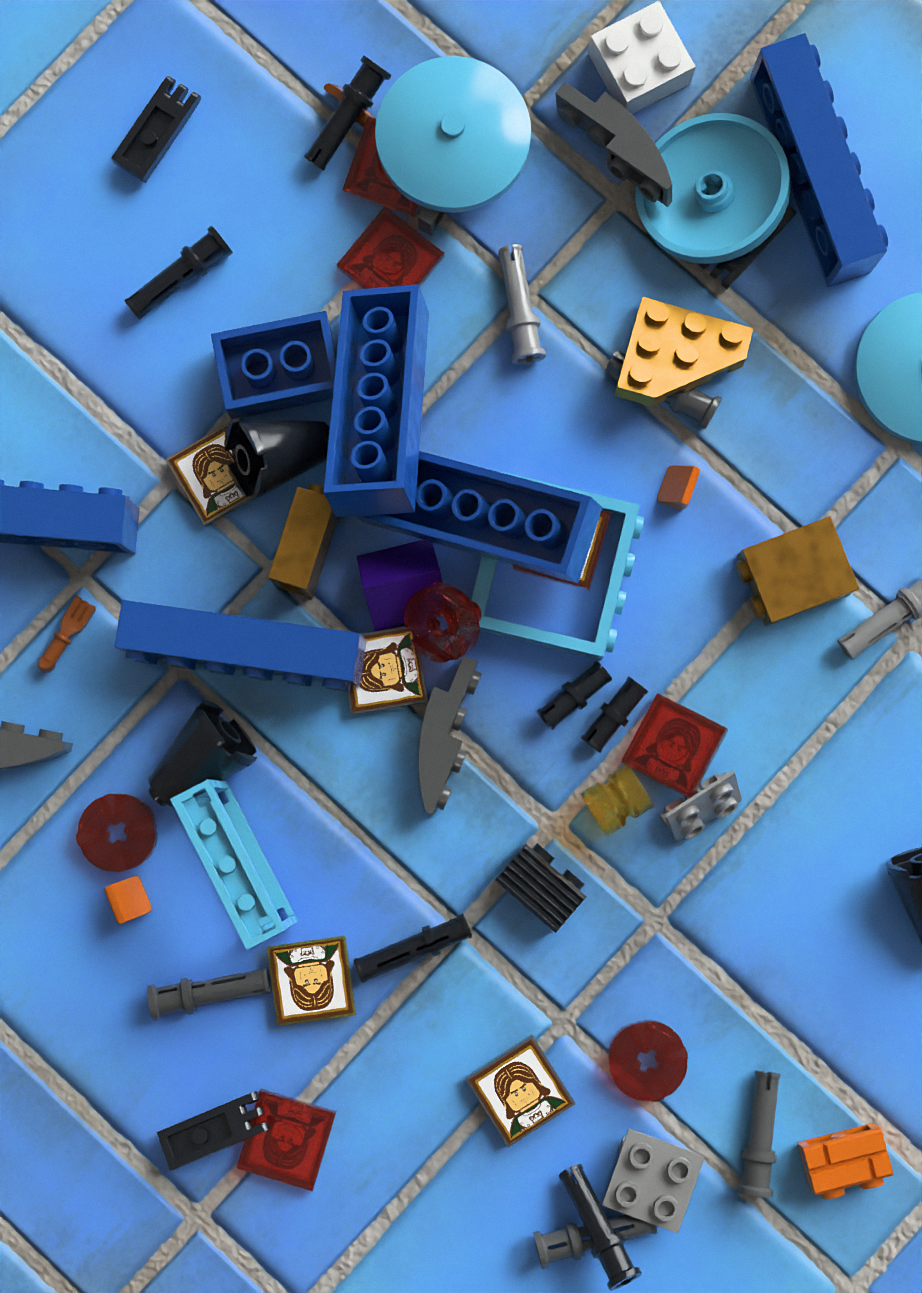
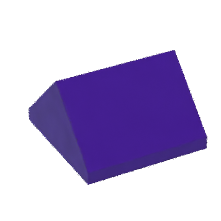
(393, 577)

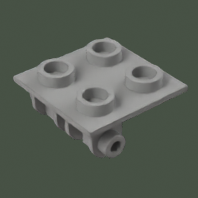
(717, 799)
(653, 1180)

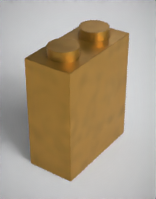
(304, 542)
(796, 571)

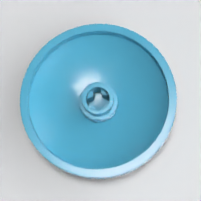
(453, 134)
(725, 189)
(890, 368)

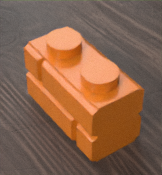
(845, 1160)

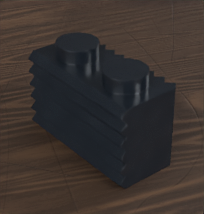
(542, 887)

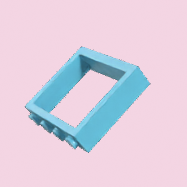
(613, 600)
(234, 861)

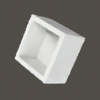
(641, 58)

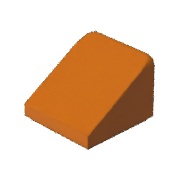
(678, 486)
(128, 899)

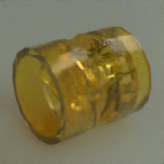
(616, 800)

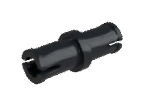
(574, 695)
(614, 714)

